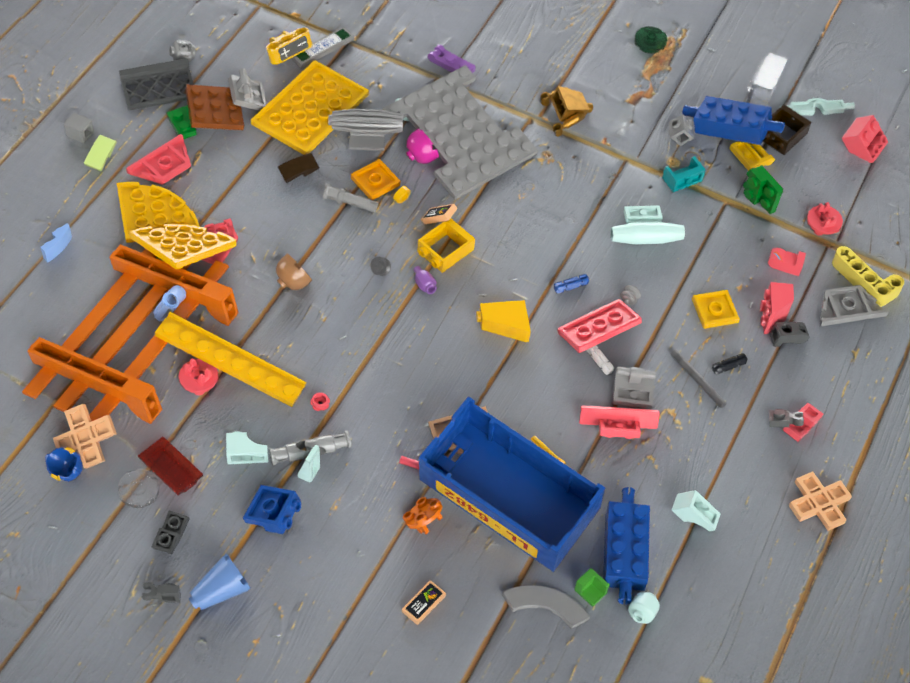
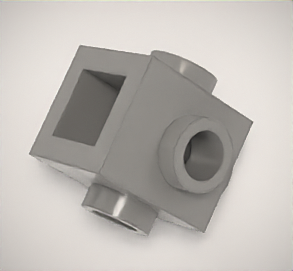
(681, 130)

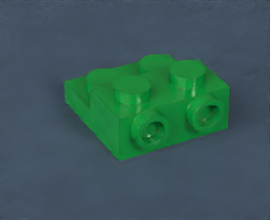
(762, 189)

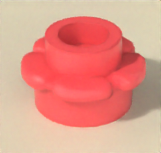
(320, 397)

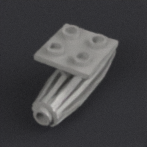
(366, 126)

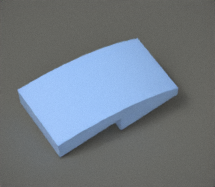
(60, 240)

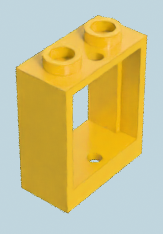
(457, 234)

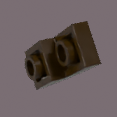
(298, 166)

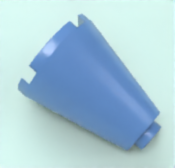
(218, 584)

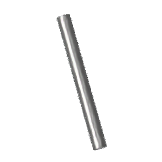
(698, 378)

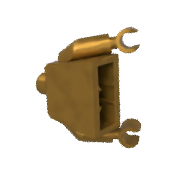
(569, 106)

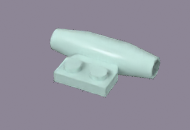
(646, 227)

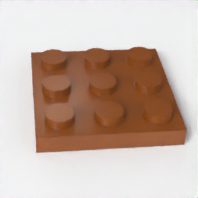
(213, 108)

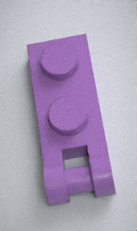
(449, 60)

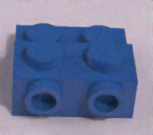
(273, 509)

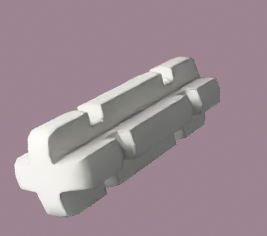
(601, 360)

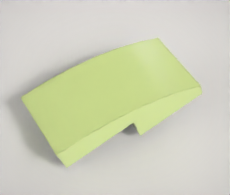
(100, 152)

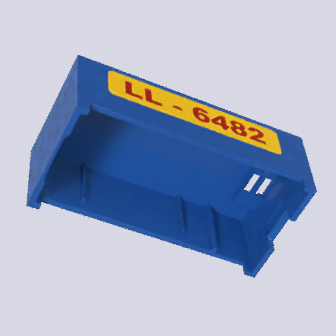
(510, 485)

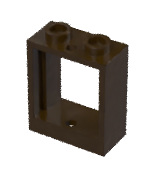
(800, 125)

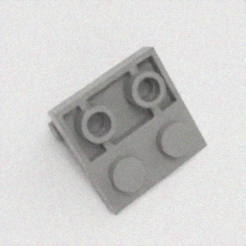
(247, 92)
(634, 387)

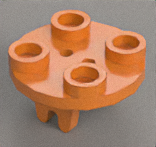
(423, 513)

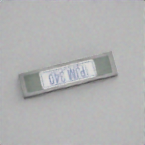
(324, 46)

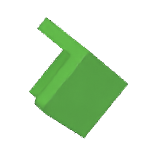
(591, 587)

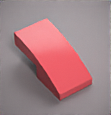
(811, 417)

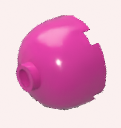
(420, 148)

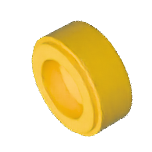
(402, 194)

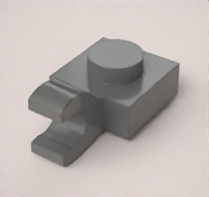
(164, 593)

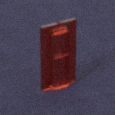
(170, 466)

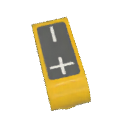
(288, 45)

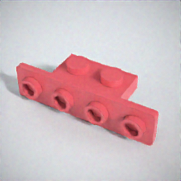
(619, 421)

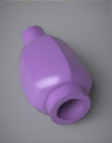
(425, 280)

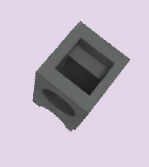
(789, 333)

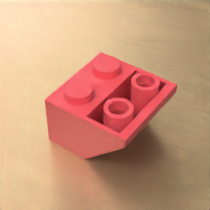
(865, 138)
(776, 304)

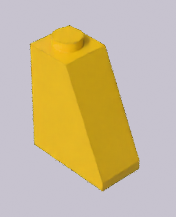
(505, 319)

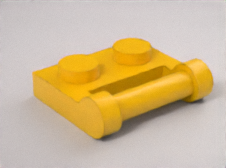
(749, 157)

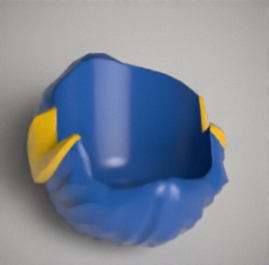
(64, 464)

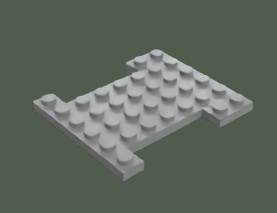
(462, 133)

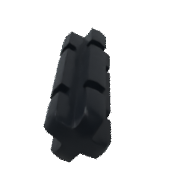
(729, 363)

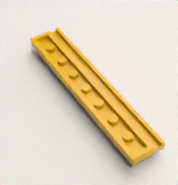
(230, 359)

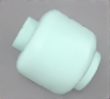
(644, 607)

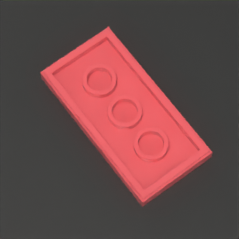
(599, 325)

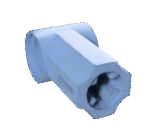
(169, 303)

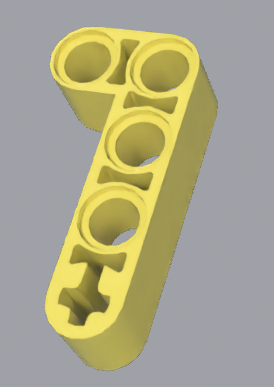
(859, 273)

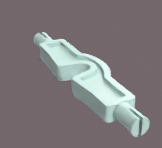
(825, 106)

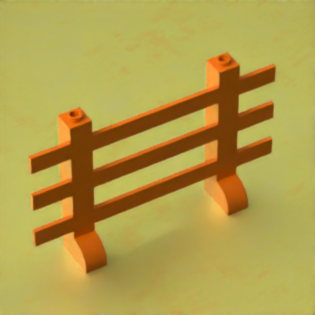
(94, 372)

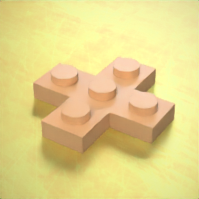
(86, 435)
(820, 501)

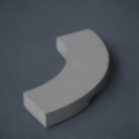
(548, 598)

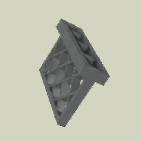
(155, 73)

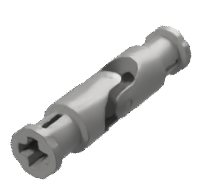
(293, 451)

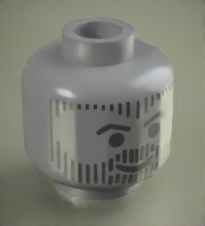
(182, 49)

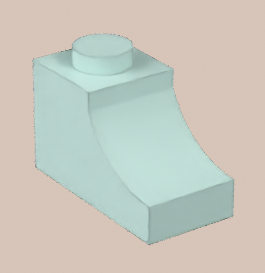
(243, 450)
(696, 509)

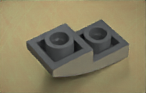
(171, 532)

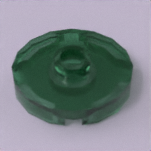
(650, 39)

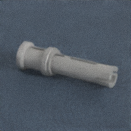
(343, 196)

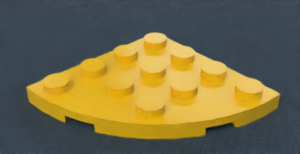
(152, 207)
(182, 244)

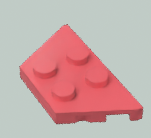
(163, 162)

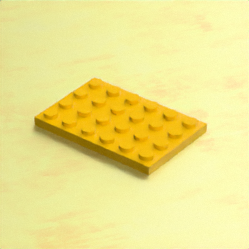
(303, 107)

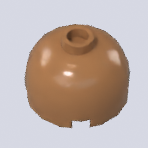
(291, 274)

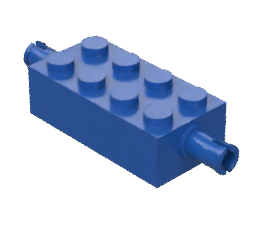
(733, 120)
(626, 546)

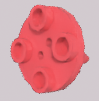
(830, 217)
(204, 381)

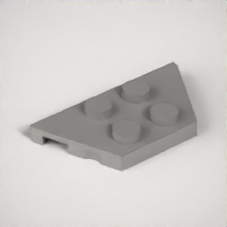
(849, 305)

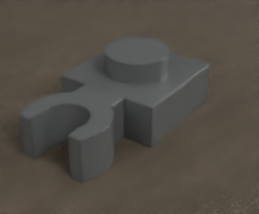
(783, 418)

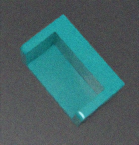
(685, 176)

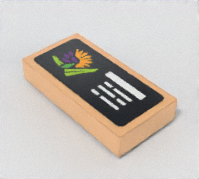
(439, 214)
(423, 602)

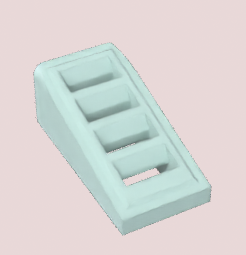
(311, 465)

